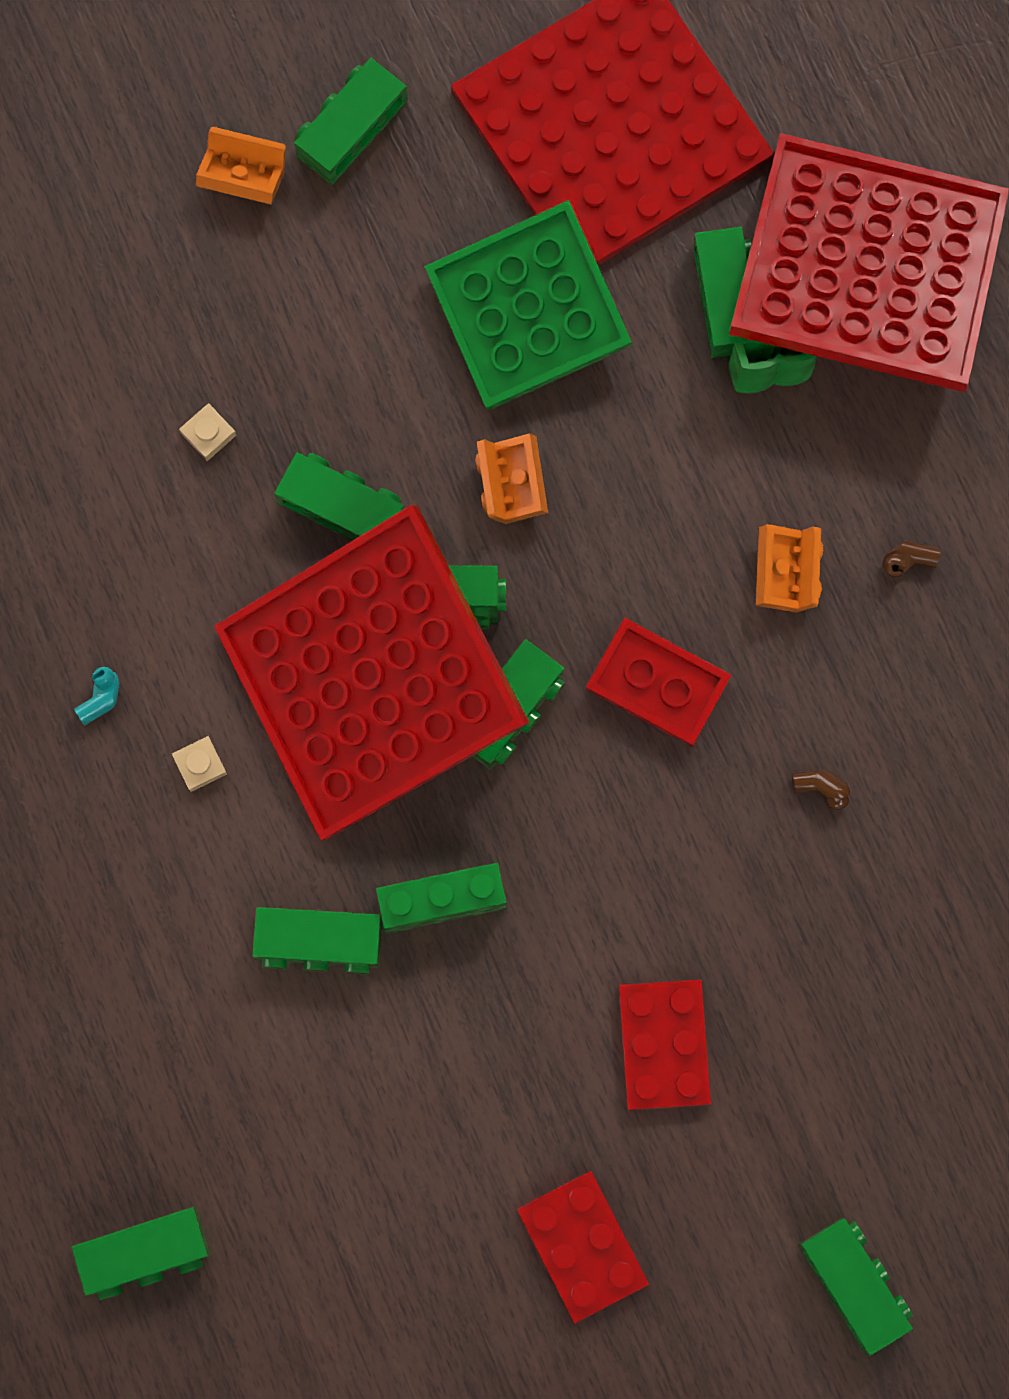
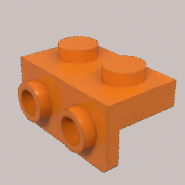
(242, 165)
(511, 479)
(788, 568)

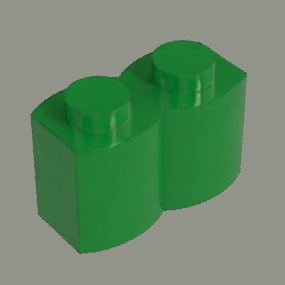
(759, 365)

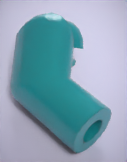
(103, 698)

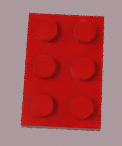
(658, 682)
(664, 1045)
(582, 1247)

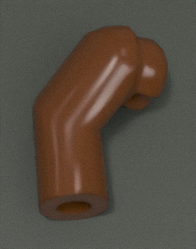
(907, 555)
(824, 782)

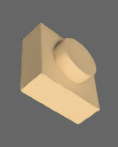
(207, 432)
(199, 764)

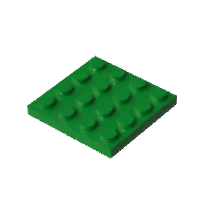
(528, 305)

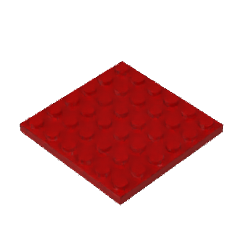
(615, 119)
(871, 262)
(370, 673)

